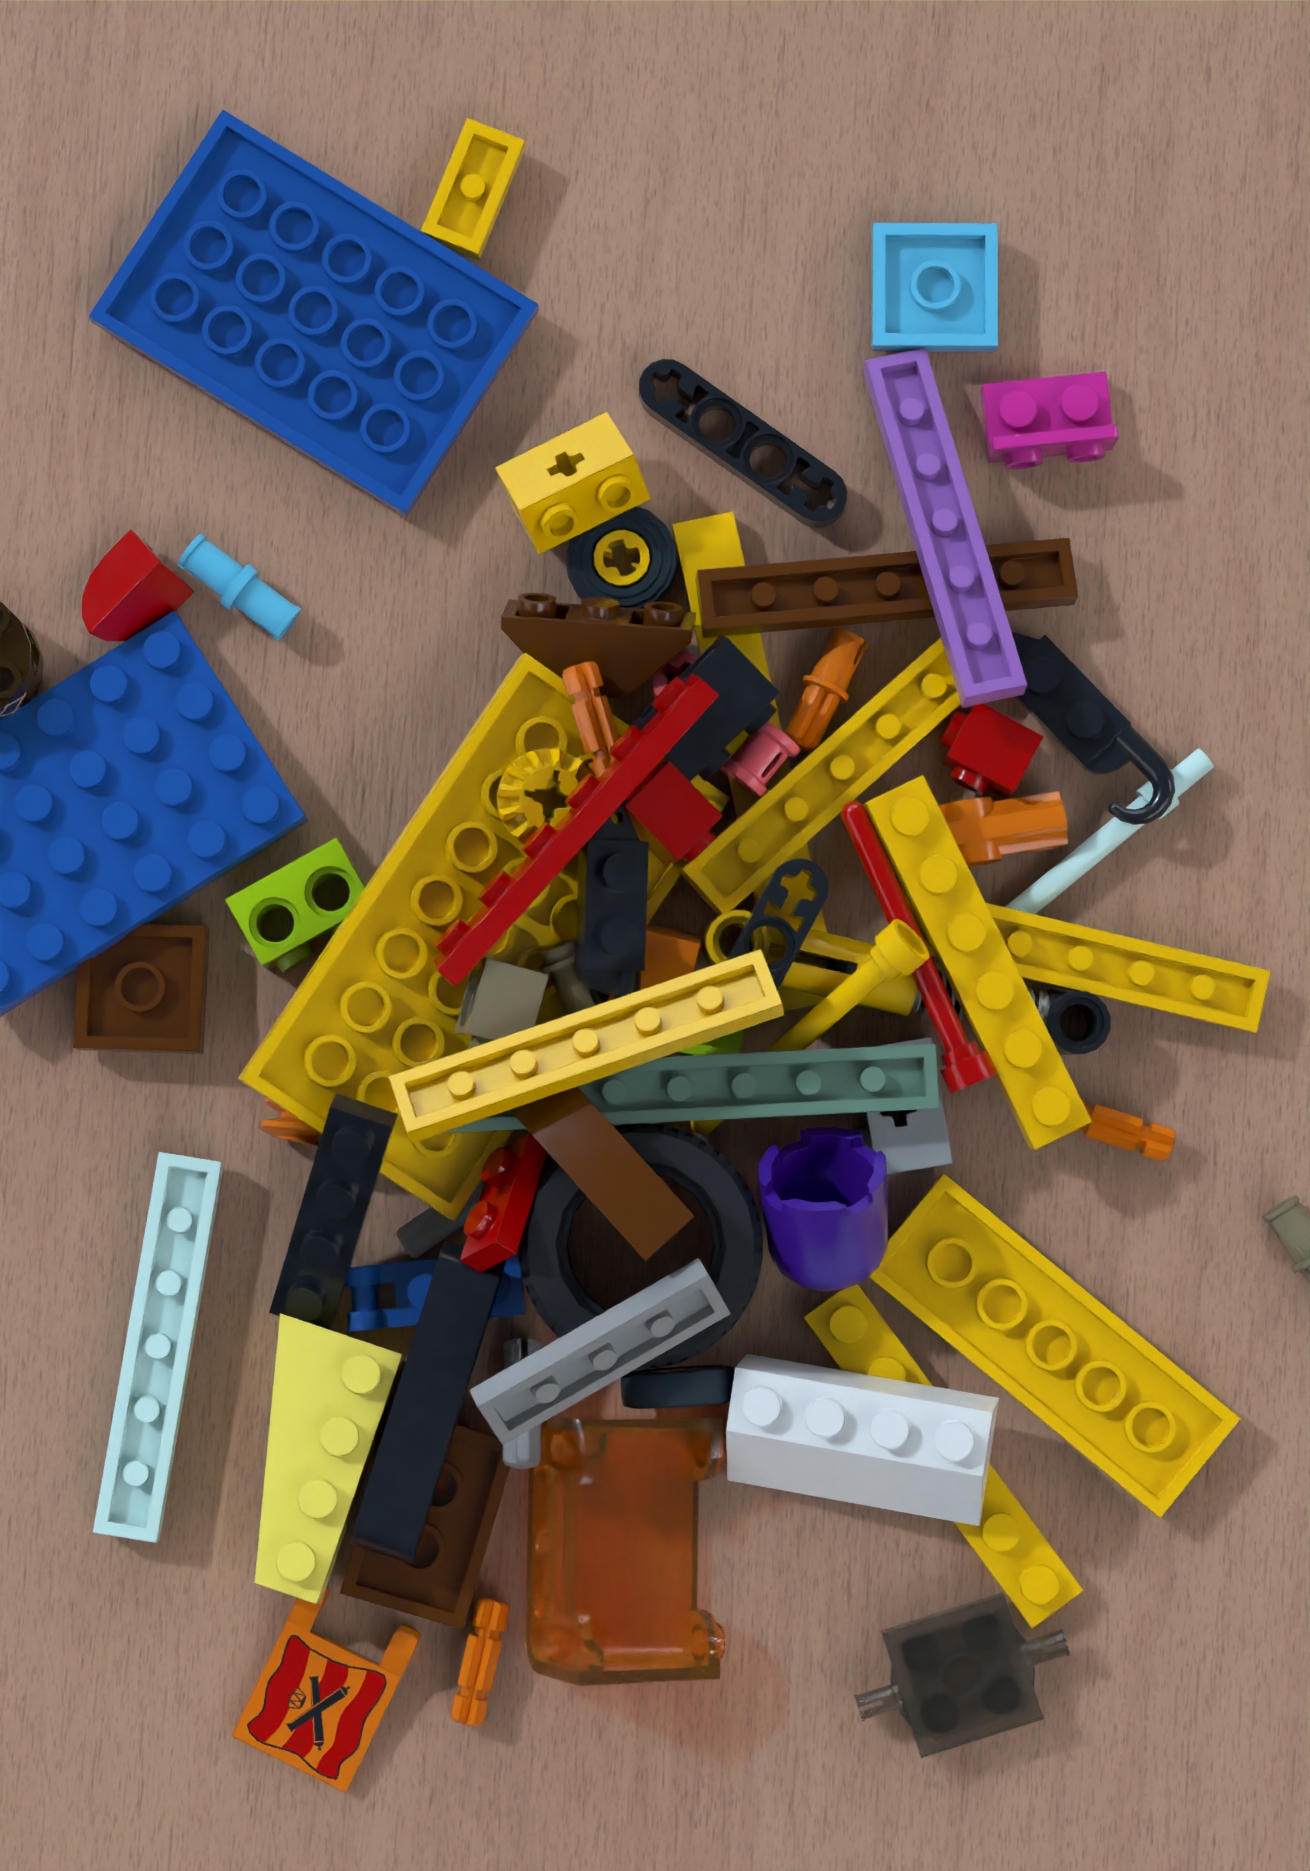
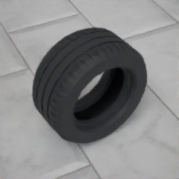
(694, 1166)

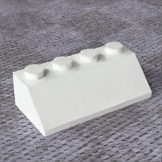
(860, 1438)

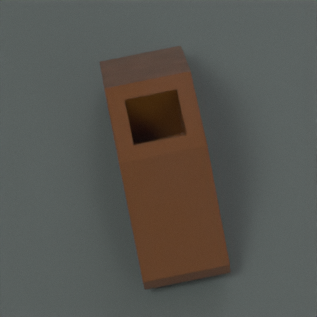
(620, 640)

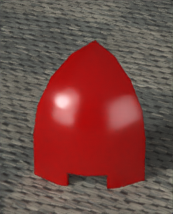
(130, 591)

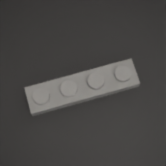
(599, 1351)

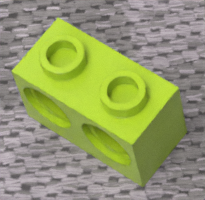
(295, 890)

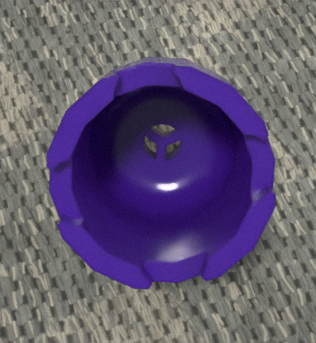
(825, 1208)

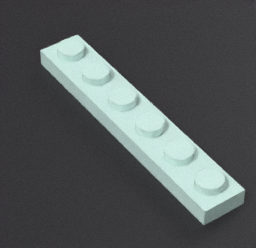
(158, 1347)

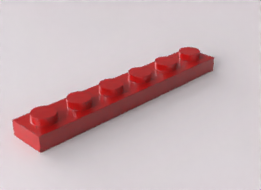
(553, 847)

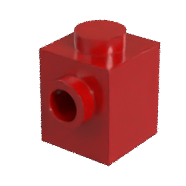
(988, 750)
(671, 815)

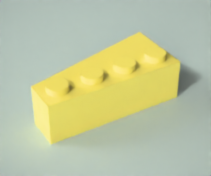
(320, 1441)

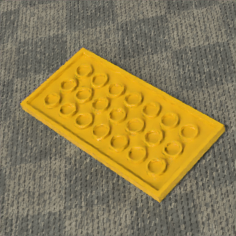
(375, 991)

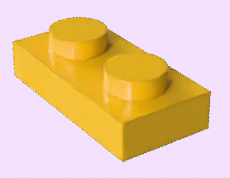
(473, 188)

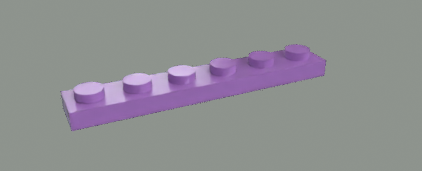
(944, 528)

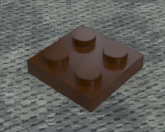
(145, 992)

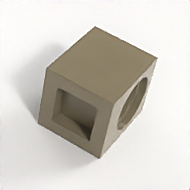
(499, 1001)

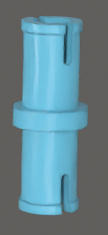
(239, 587)

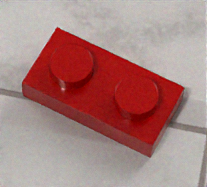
(504, 1203)

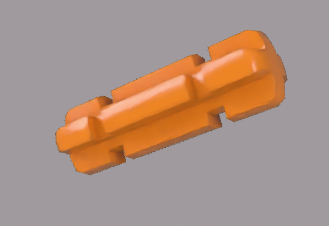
(591, 714)
(1128, 1132)
(480, 1661)

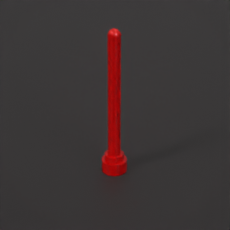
(963, 1059)

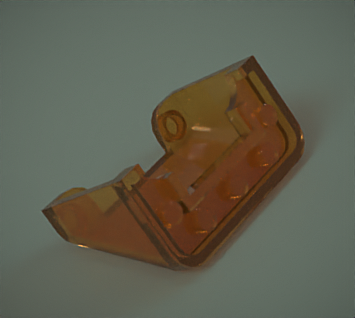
(620, 1549)

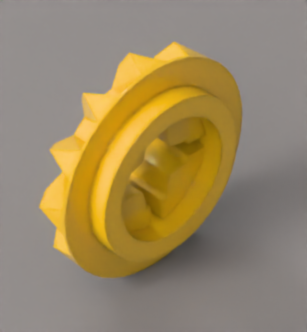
(531, 774)

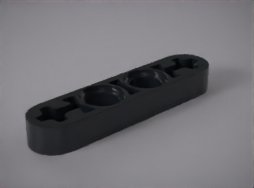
(748, 435)

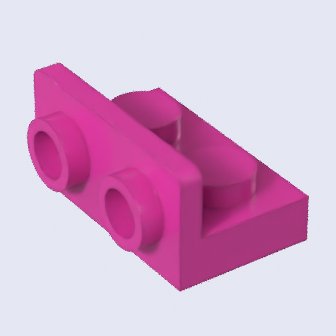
(1048, 419)

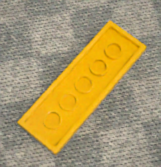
(1052, 1345)

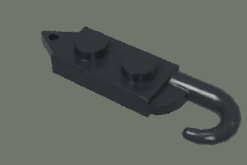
(1089, 724)
(612, 908)

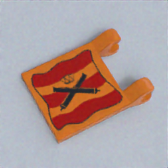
(320, 1699)

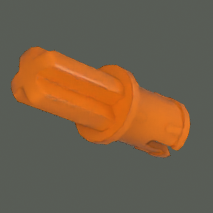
(825, 688)

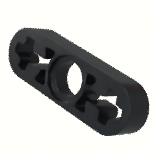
(803, 910)

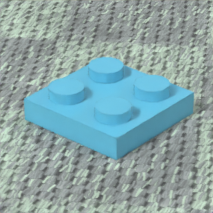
(934, 287)

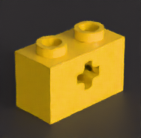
(573, 482)

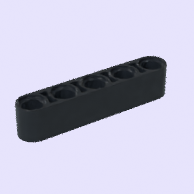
(426, 1406)

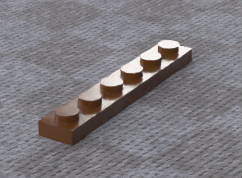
(869, 589)

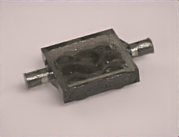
(962, 1675)

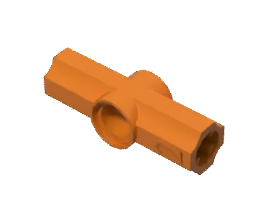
(1005, 827)

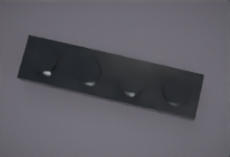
(333, 1211)

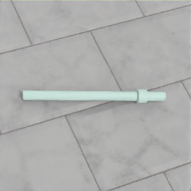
(1104, 840)

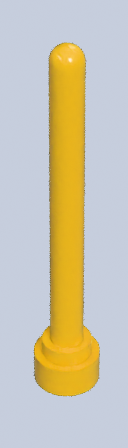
(895, 953)

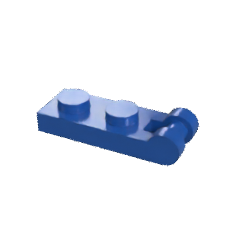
(411, 1288)

